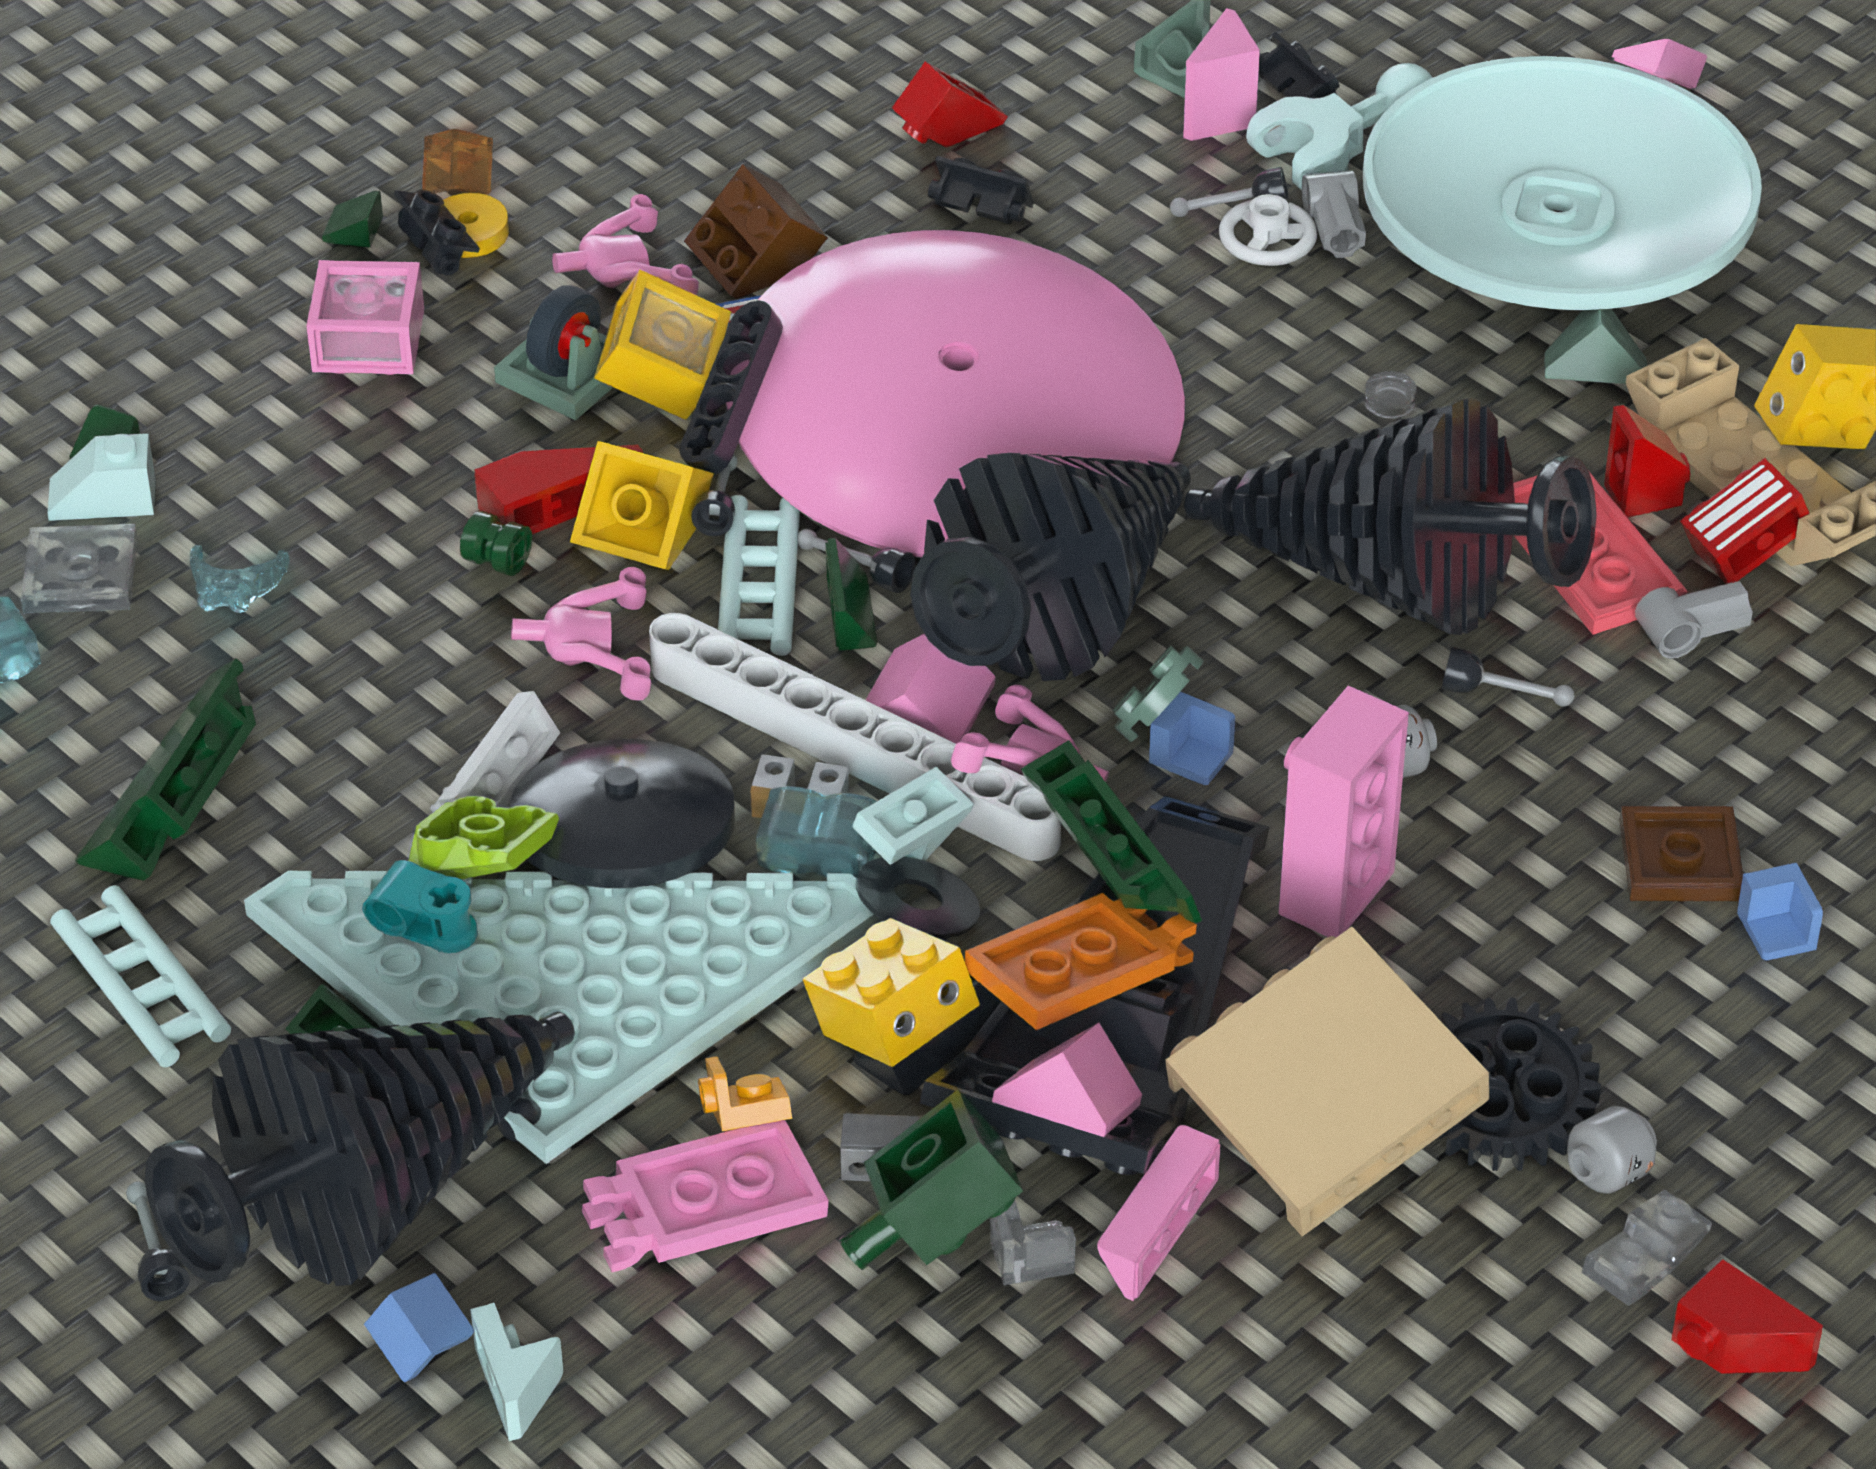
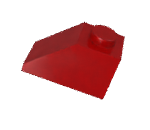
(945, 108)
(1643, 466)
(1744, 1326)

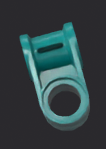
(422, 908)

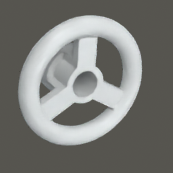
(1269, 219)

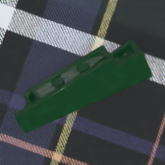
(173, 780)
(1108, 833)

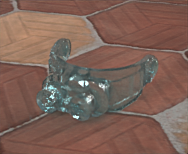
(237, 586)

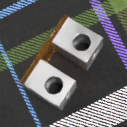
(765, 781)

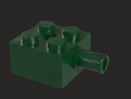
(935, 1184)

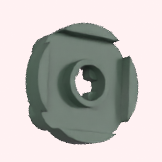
(1158, 693)

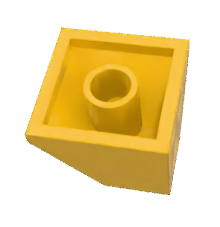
(638, 505)

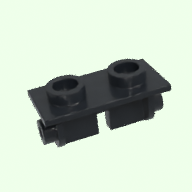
(1292, 64)
(1001, 193)
(434, 230)

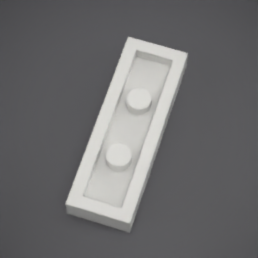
(505, 753)

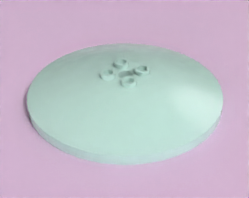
(1642, 169)

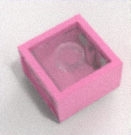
(365, 317)

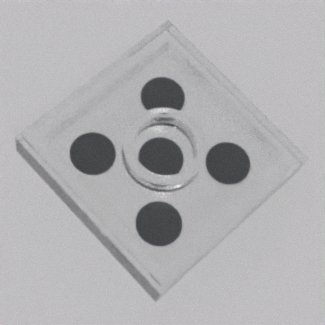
(79, 568)

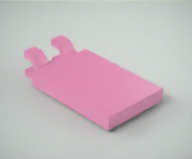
(704, 1194)

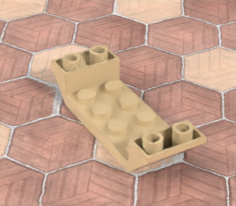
(1696, 406)

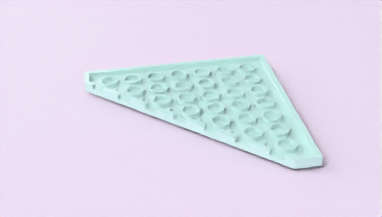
(635, 969)

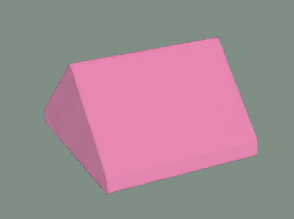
(1221, 80)
(932, 689)
(1075, 1085)

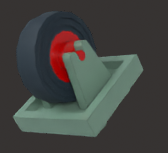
(559, 354)

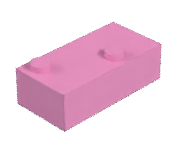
(1342, 812)

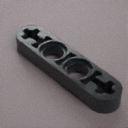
(752, 337)

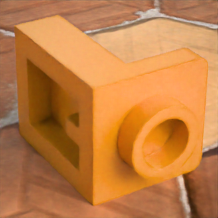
(750, 1102)

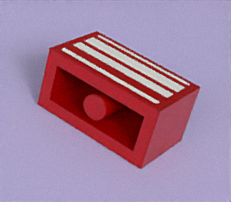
(1745, 521)

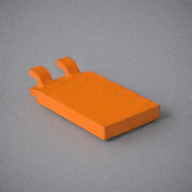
(1078, 958)

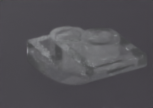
(1648, 1249)

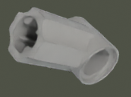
(1334, 205)
(1680, 622)

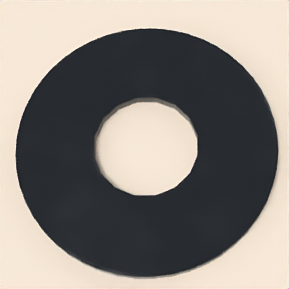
(953, 918)

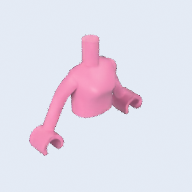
(620, 257)
(586, 635)
(1026, 742)

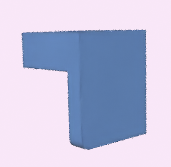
(1192, 738)
(1780, 911)
(417, 1325)

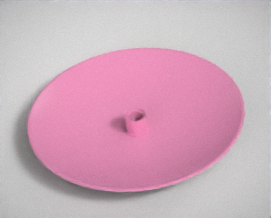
(945, 352)

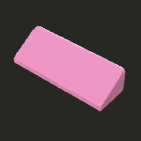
(1665, 60)
(1160, 1209)

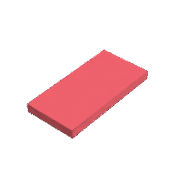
(1618, 570)

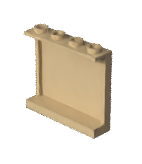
(1329, 1077)

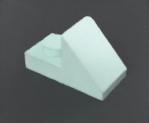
(914, 817)
(516, 1374)

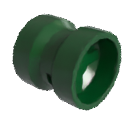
(497, 543)

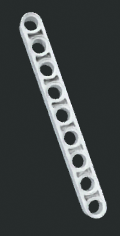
(844, 730)

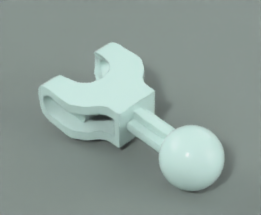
(1327, 129)

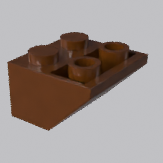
(753, 234)

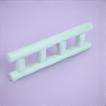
(779, 592)
(133, 1003)

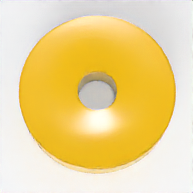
(484, 220)

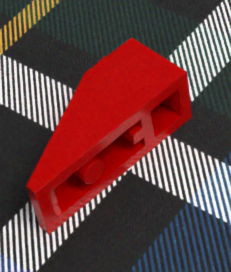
(536, 486)

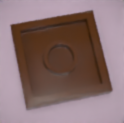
(1681, 853)

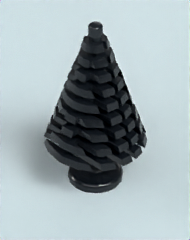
(1413, 514)
(1041, 558)
(341, 1138)

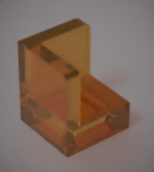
(457, 162)

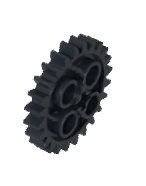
(1549, 1066)

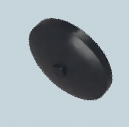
(628, 812)

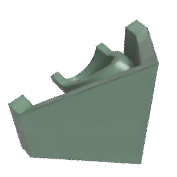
(1165, 49)
(1594, 350)

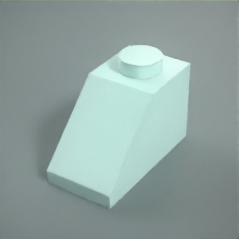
(105, 480)

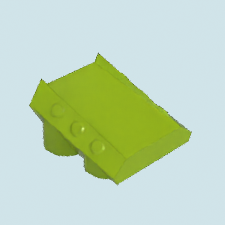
(478, 838)

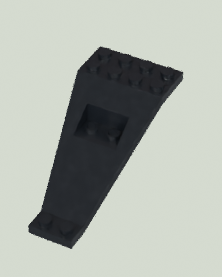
(1144, 1023)

